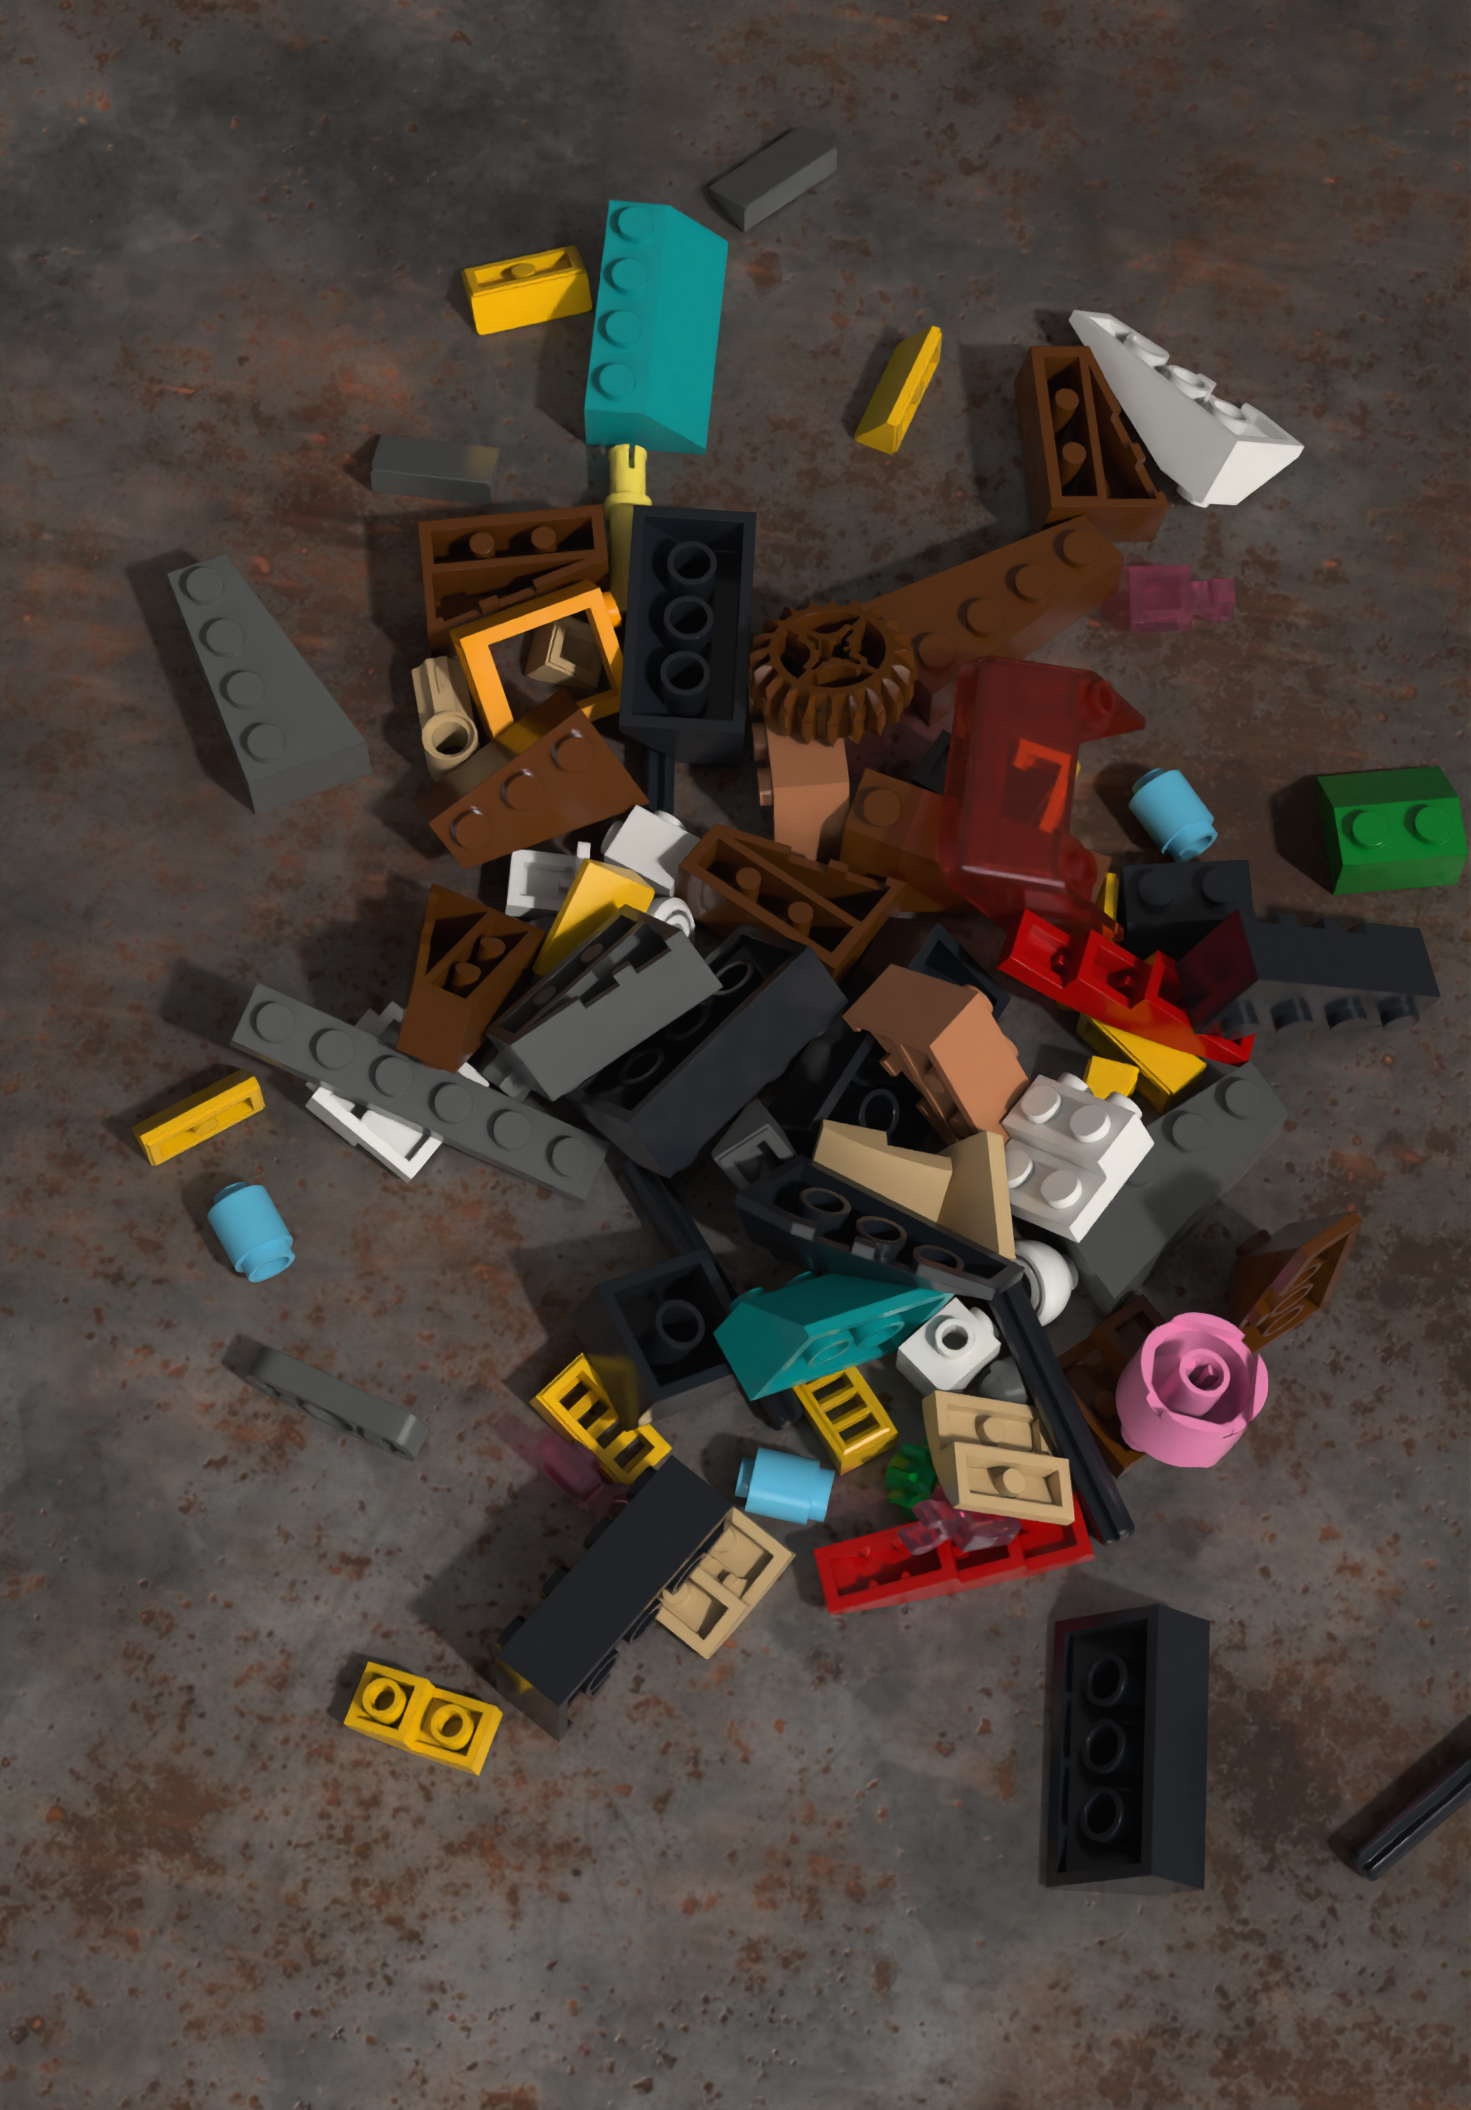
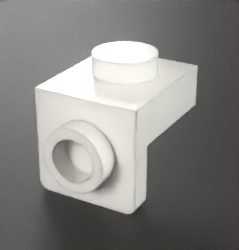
(541, 881)

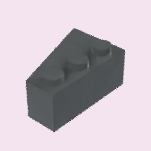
(601, 1002)

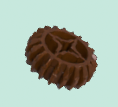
(847, 666)

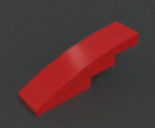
(1111, 986)
(882, 1571)

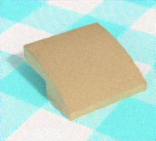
(900, 1174)
(979, 1193)
(996, 1458)
(725, 1585)

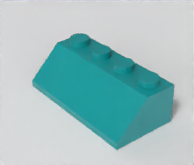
(655, 330)

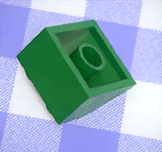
(1391, 830)

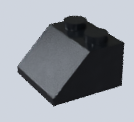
(1178, 903)

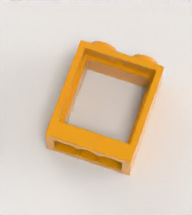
(479, 669)

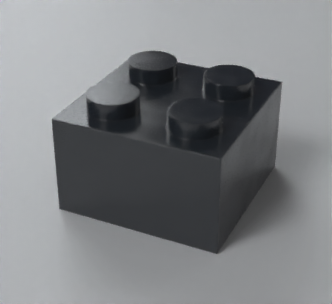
(656, 1338)

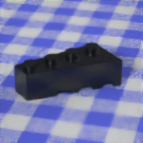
(1306, 977)
(609, 1593)

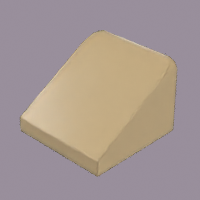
(565, 654)

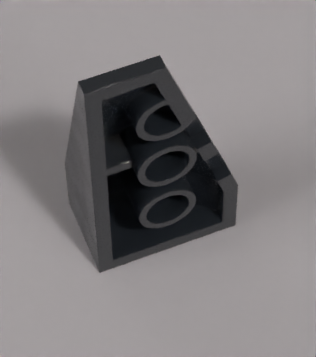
(843, 1228)

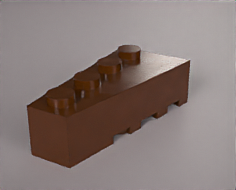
(1000, 605)

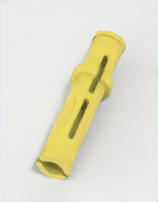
(626, 490)

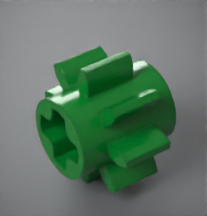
(911, 1477)

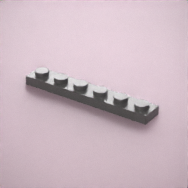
(420, 1097)

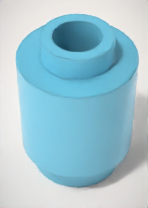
(1172, 814)
(251, 1231)
(785, 1486)

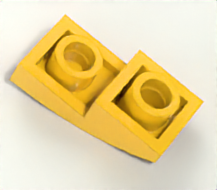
(423, 1718)

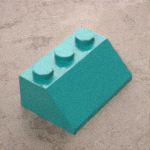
(819, 1328)

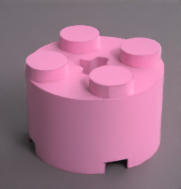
(1190, 1391)

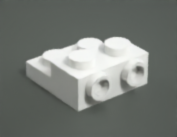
(391, 1142)
(1070, 1153)

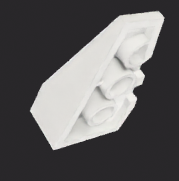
(1194, 437)

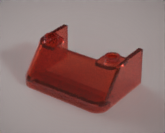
(1013, 790)

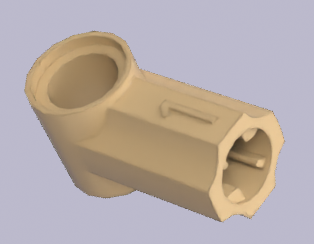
(444, 714)

